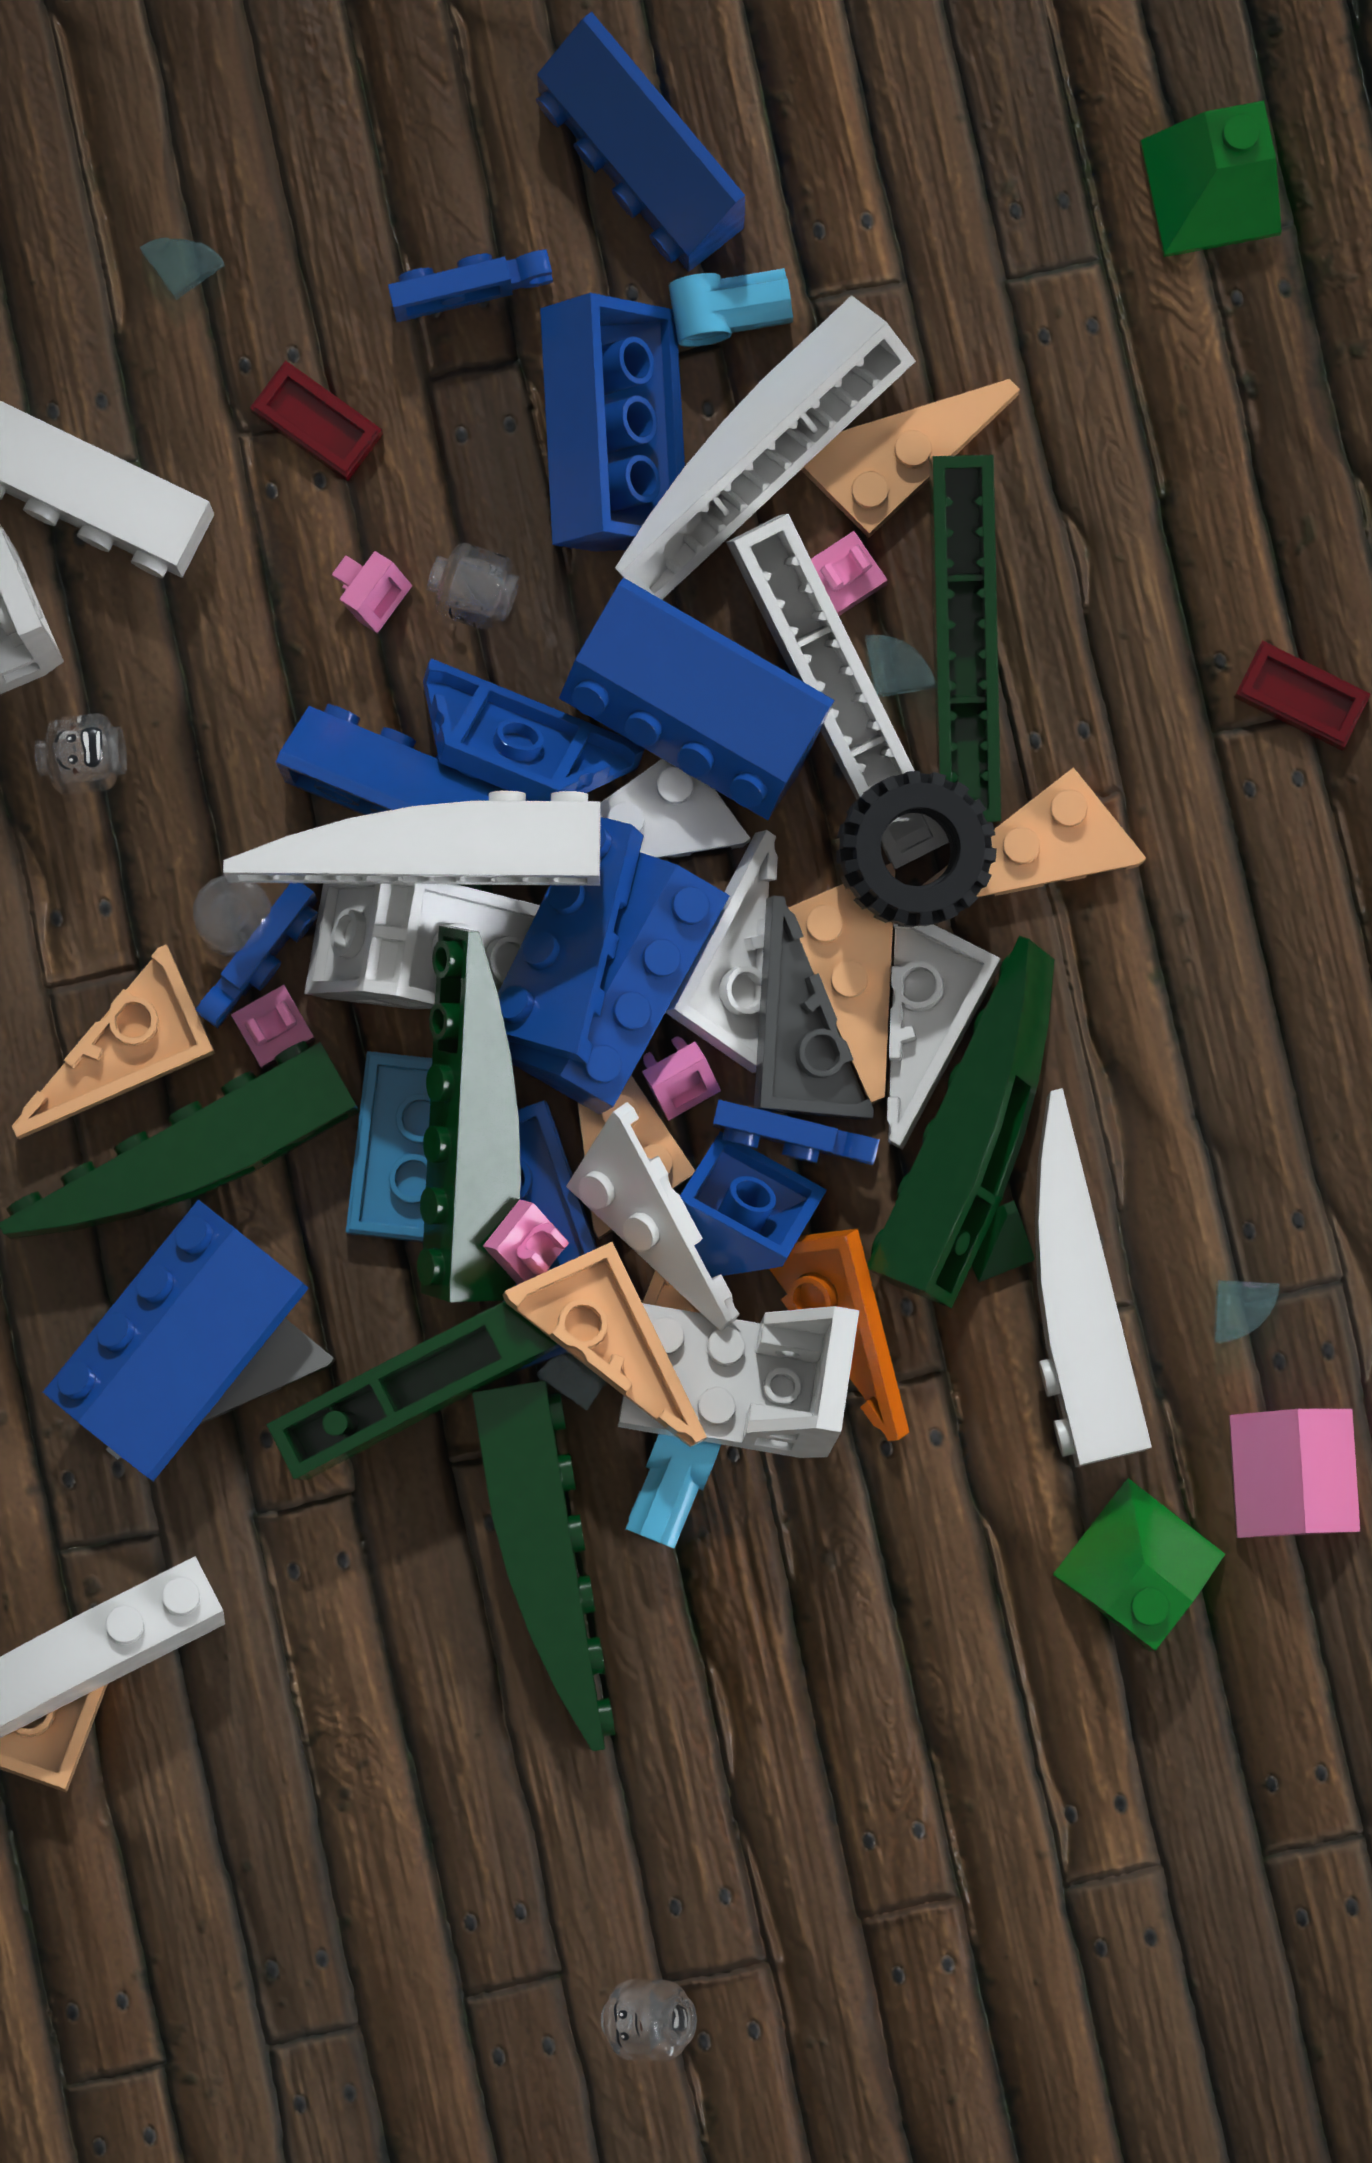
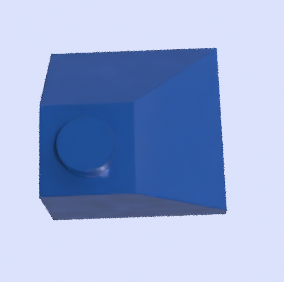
(747, 1209)

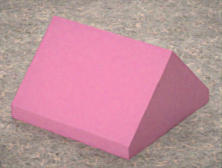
(1294, 1472)

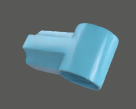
(714, 307)
(671, 1488)

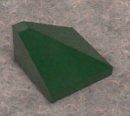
(1003, 1245)

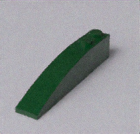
(966, 625)

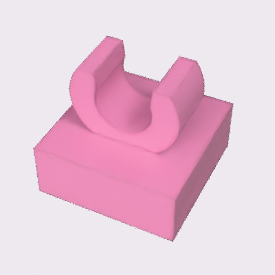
(848, 572)
(371, 589)
(272, 1025)
(680, 1078)
(525, 1242)

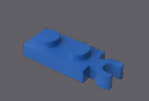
(472, 282)
(256, 965)
(800, 1138)

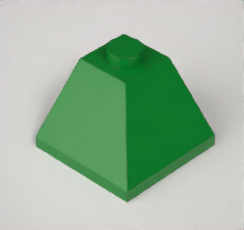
(1214, 180)
(1139, 1565)

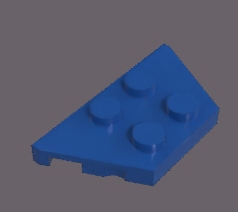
(518, 740)

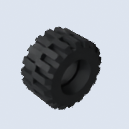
(968, 841)

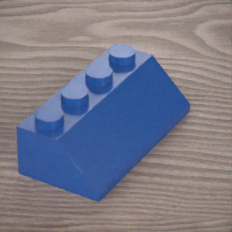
(640, 145)
(609, 417)
(696, 699)
(366, 769)
(657, 944)
(175, 1340)

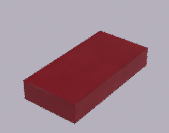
(316, 420)
(1302, 695)

